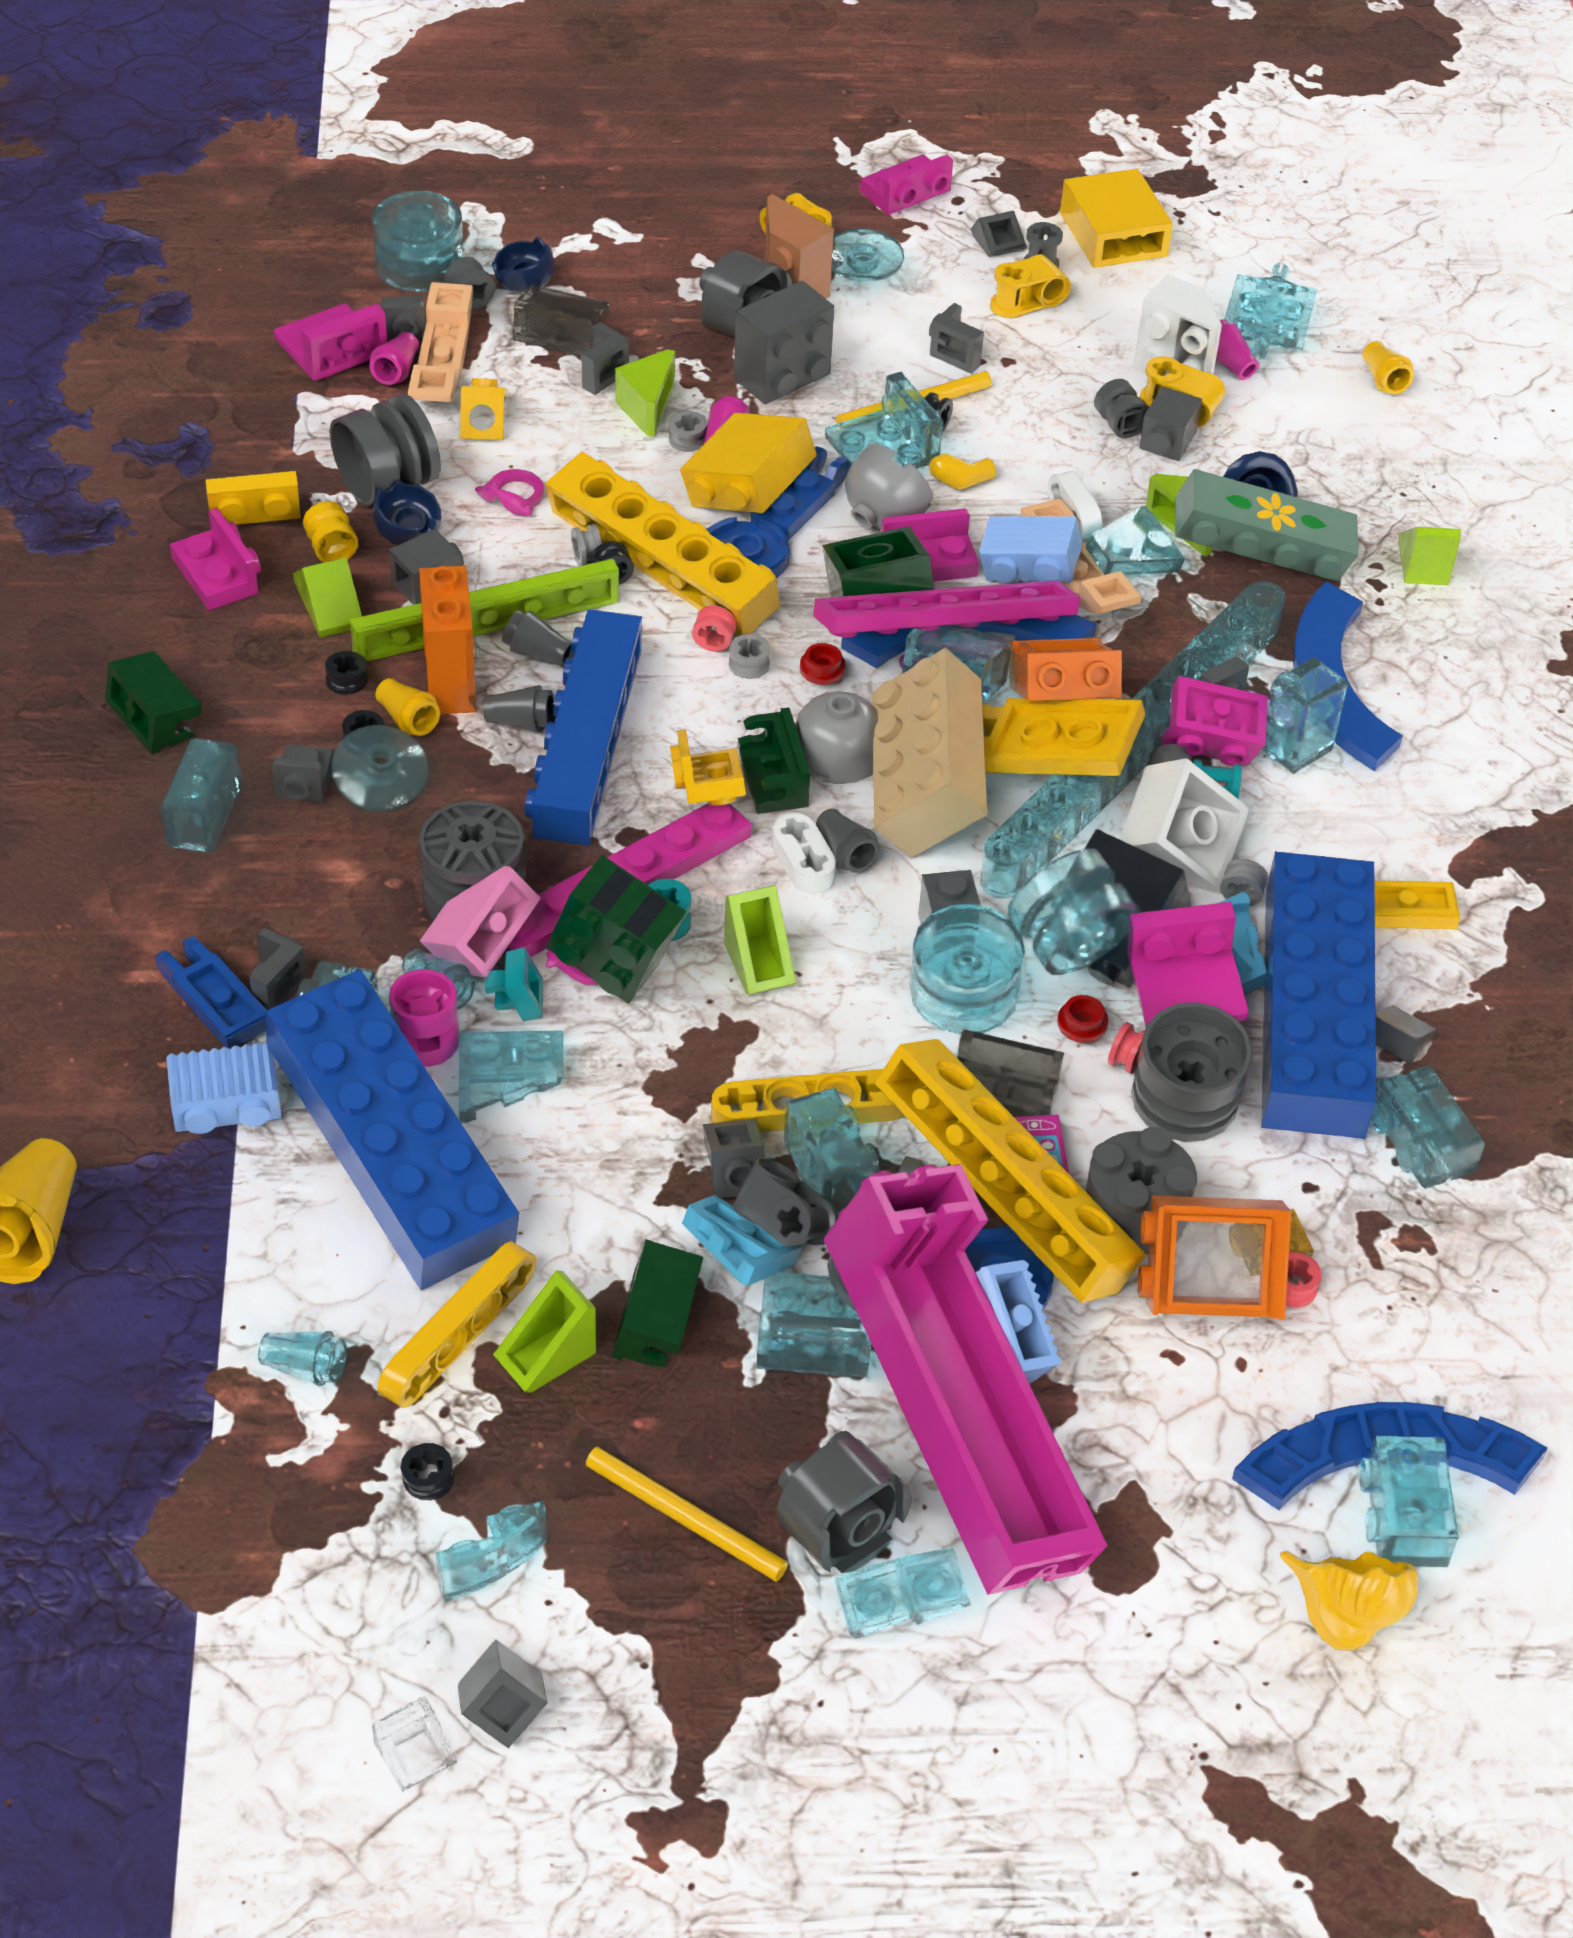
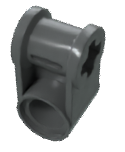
(784, 1205)

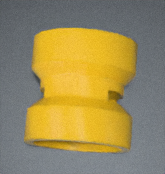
(330, 531)

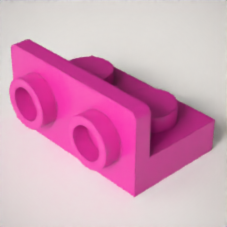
(908, 183)
(944, 538)
(218, 563)
(1217, 721)

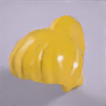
(1354, 1597)

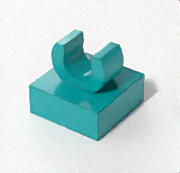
(517, 985)

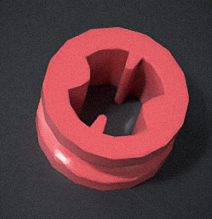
(719, 618)
(1126, 1048)
(1309, 1270)

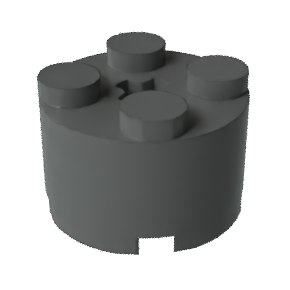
(735, 283)
(1132, 1169)
(842, 1503)

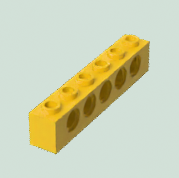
(664, 542)
(1010, 1170)

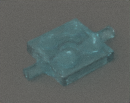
(1271, 310)

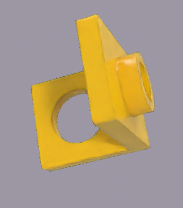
(487, 393)

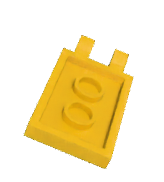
(1060, 736)

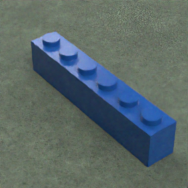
(585, 729)

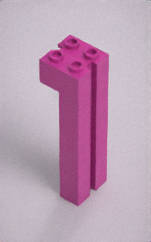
(959, 1378)

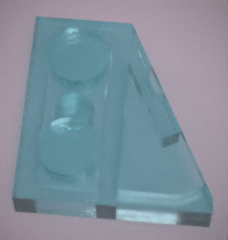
(1134, 546)
(506, 1067)

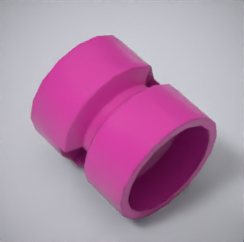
(426, 1013)

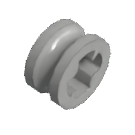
(687, 431)
(584, 543)
(749, 646)
(1244, 871)

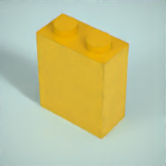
(1116, 218)
(748, 462)

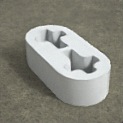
(1078, 499)
(812, 849)

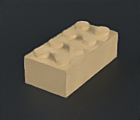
(928, 753)

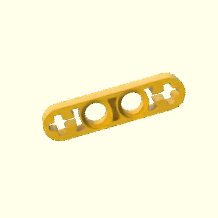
(852, 1083)
(456, 1324)

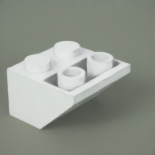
(1179, 325)

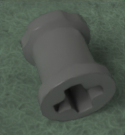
(1038, 245)

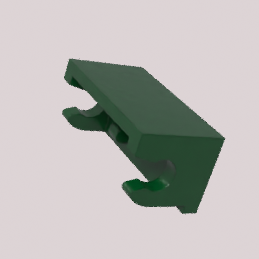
(150, 700)
(775, 763)
(657, 1304)

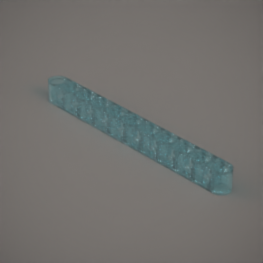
(1071, 802)

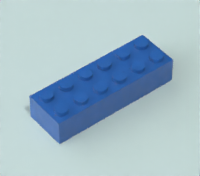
(1319, 996)
(391, 1128)

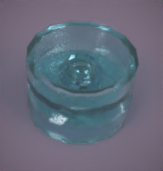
(416, 239)
(1072, 911)
(966, 968)

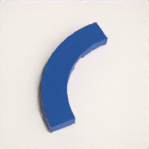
(1320, 636)
(879, 648)
(1346, 1435)

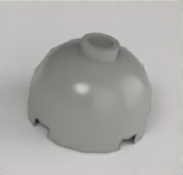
(883, 488)
(838, 736)

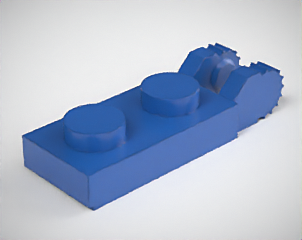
(805, 494)
(214, 994)

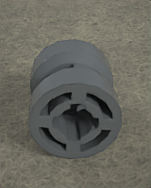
(1123, 413)

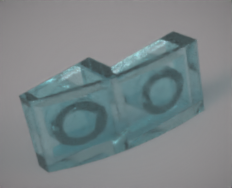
(512, 1539)
(901, 1590)

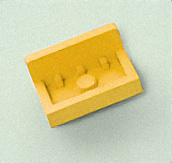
(255, 497)
(707, 775)

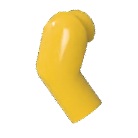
(959, 473)

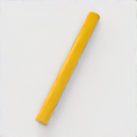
(949, 390)
(687, 1514)

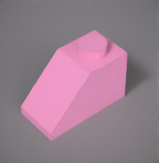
(481, 921)

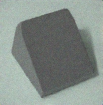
(999, 233)
(1402, 1033)

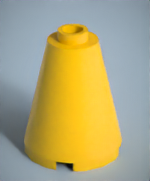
(33, 1207)

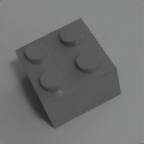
(783, 342)

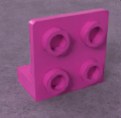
(333, 339)
(1185, 959)

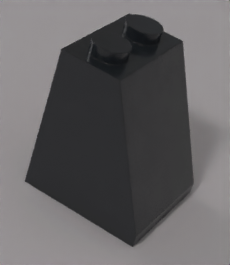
(1152, 885)

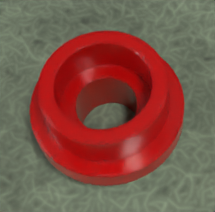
(822, 664)
(1083, 1019)

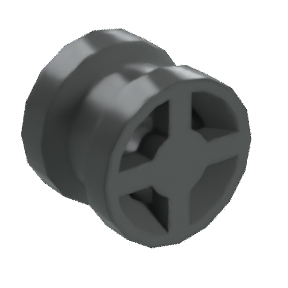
(470, 272)

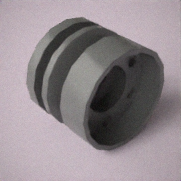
(384, 447)
(465, 846)
(1191, 1071)

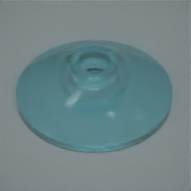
(866, 255)
(379, 785)

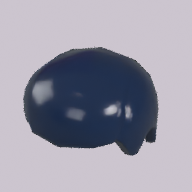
(524, 264)
(405, 512)

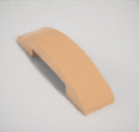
(443, 343)
(1096, 591)

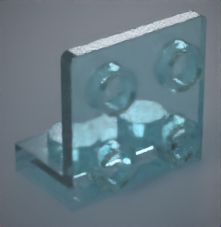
(903, 425)
(810, 1328)

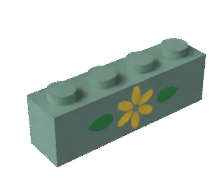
(1266, 525)

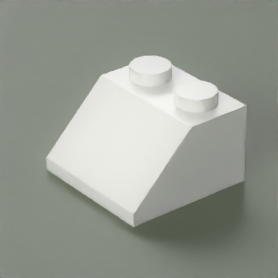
(1186, 821)

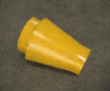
(1389, 369)
(410, 708)

